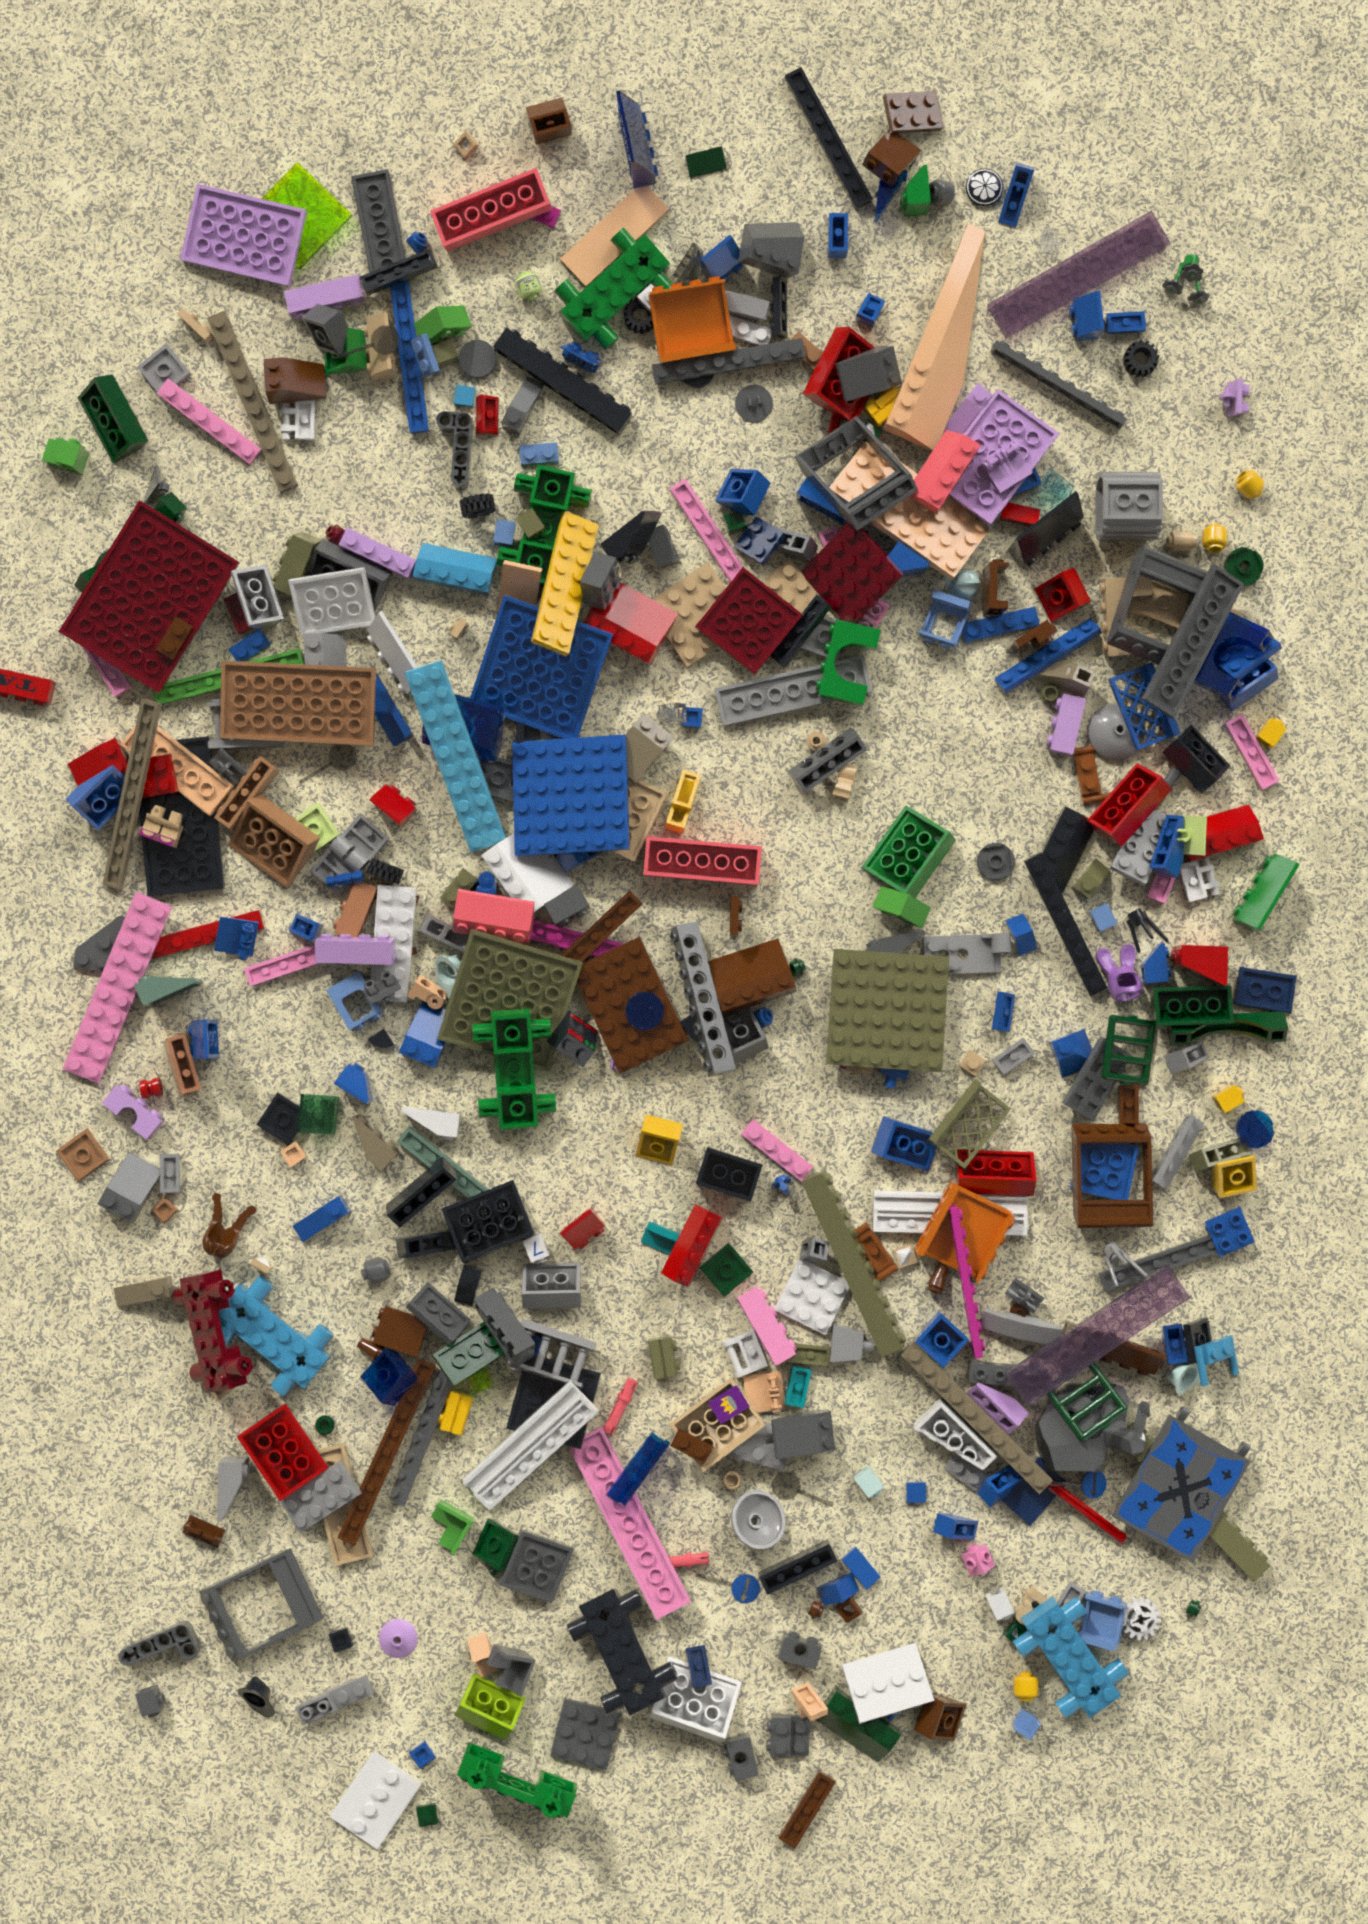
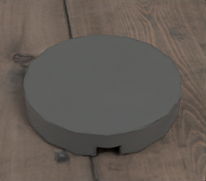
(477, 359)
(995, 861)

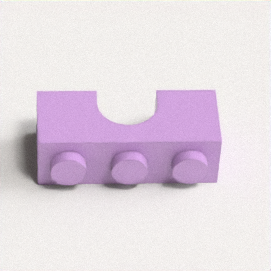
(147, 1120)

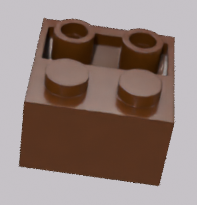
(549, 120)

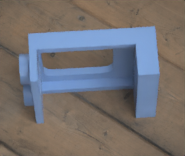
(950, 605)
(345, 988)

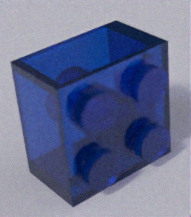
(389, 1377)

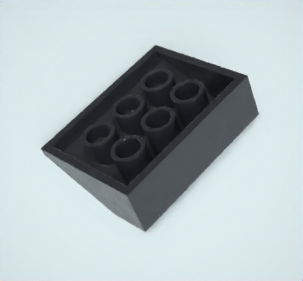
(1047, 530)
(488, 1221)

